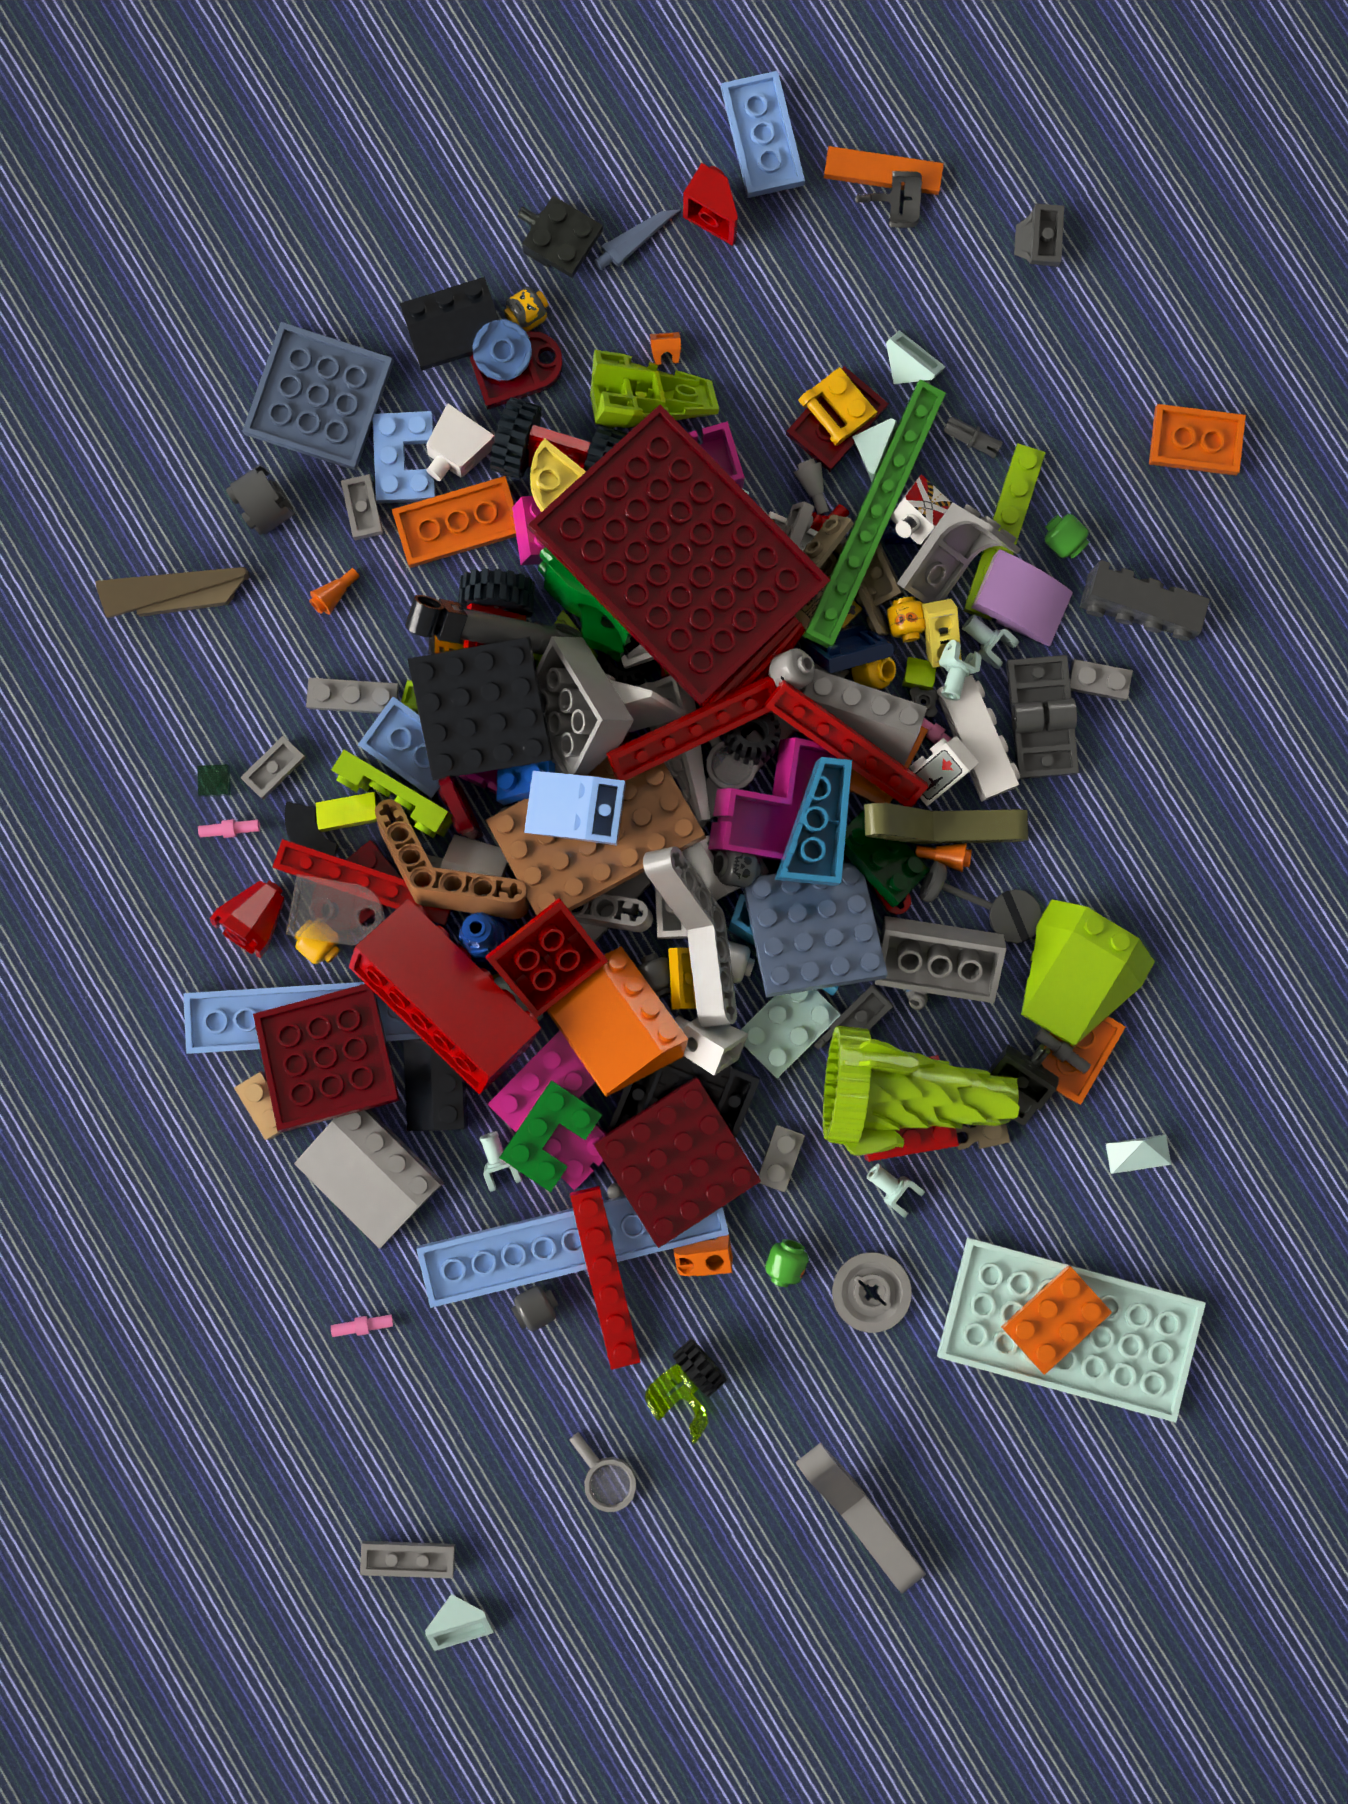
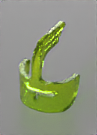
(660, 1403)

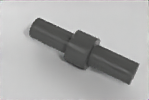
(1062, 1051)

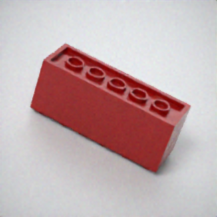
(444, 995)

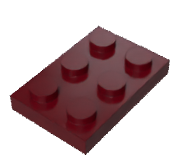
(815, 439)

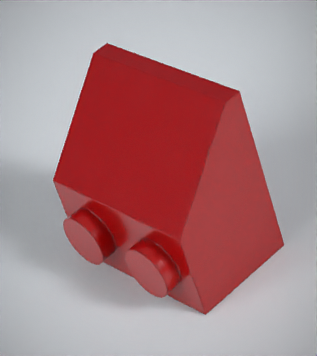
(711, 204)

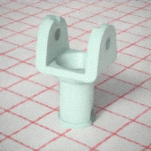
(988, 639)
(957, 669)
(493, 1150)
(892, 1187)

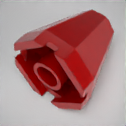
(251, 917)

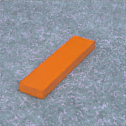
(877, 169)

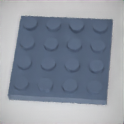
(318, 396)
(814, 933)

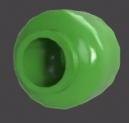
(1066, 535)
(786, 1263)

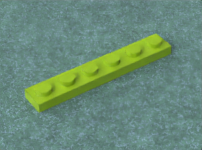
(1009, 510)

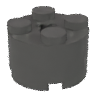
(261, 499)

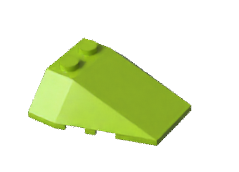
(629, 391)
(1081, 970)

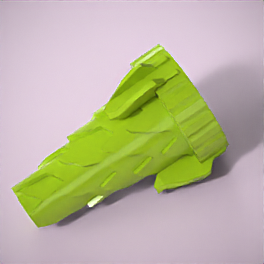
(884, 1089)

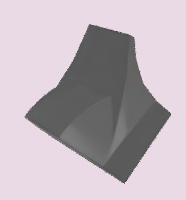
(1041, 235)

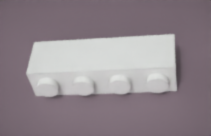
(976, 730)

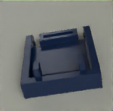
(852, 648)

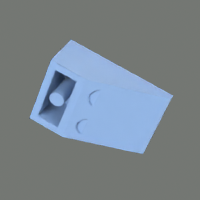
(575, 807)

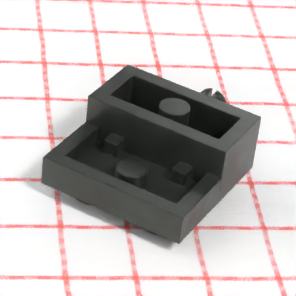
(559, 236)
(1033, 1080)

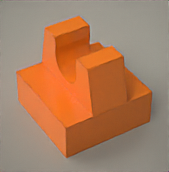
(665, 343)

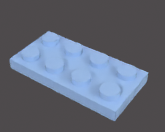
(762, 134)

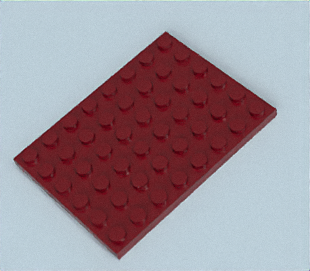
(679, 554)

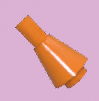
(327, 596)
(952, 856)

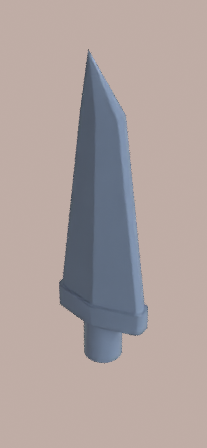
(626, 244)

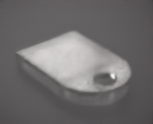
(331, 910)

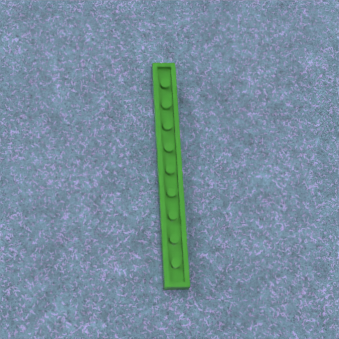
(874, 514)

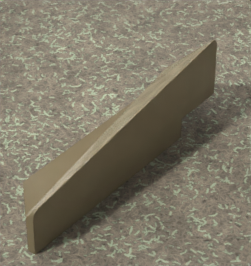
(170, 591)

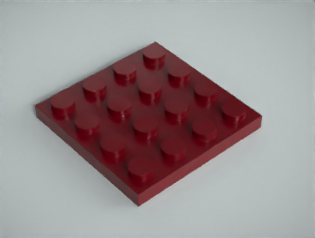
(325, 1057)
(677, 1162)

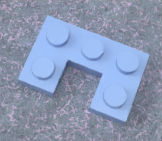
(390, 436)

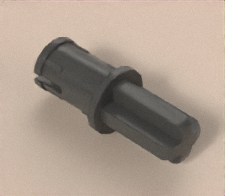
(972, 437)

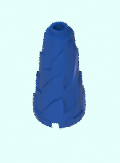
(483, 934)

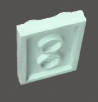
(788, 1028)

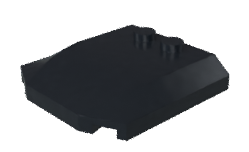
(729, 1091)

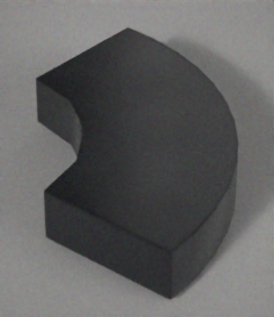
(303, 829)

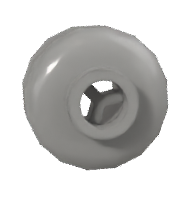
(793, 667)

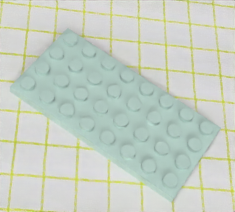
(1128, 1361)

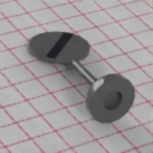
(1011, 913)

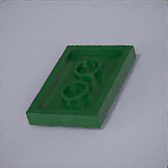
(884, 863)

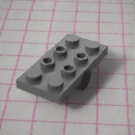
(1042, 716)

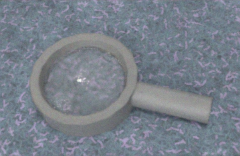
(725, 770)
(609, 1481)

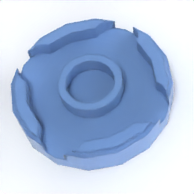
(502, 350)

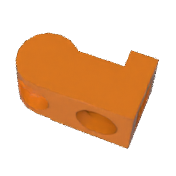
(705, 1257)

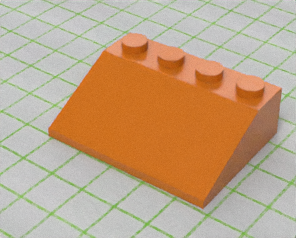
(618, 1025)

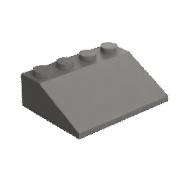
(579, 706)
(369, 1174)

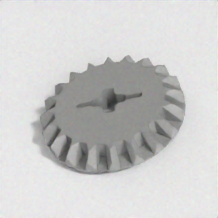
(892, 1288)

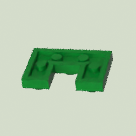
(526, 1147)

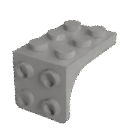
(950, 550)

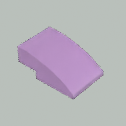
(1022, 597)

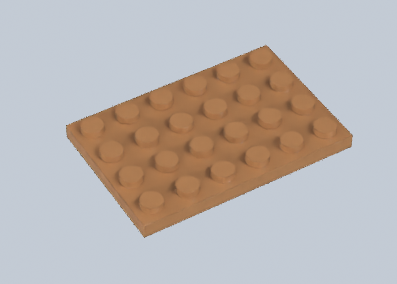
(578, 870)

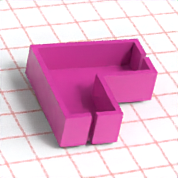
(760, 821)
(514, 1102)

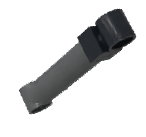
(452, 623)

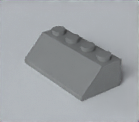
(876, 715)
(942, 959)

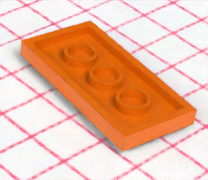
(456, 522)

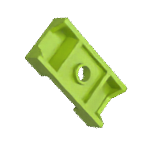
(358, 774)

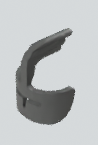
(911, 208)

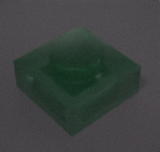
(213, 780)

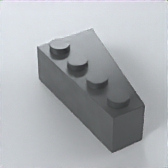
(1143, 602)

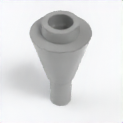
(812, 480)

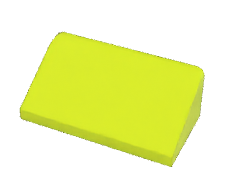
(346, 812)

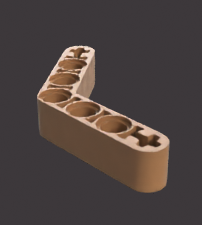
(504, 895)

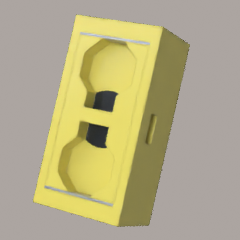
(941, 627)

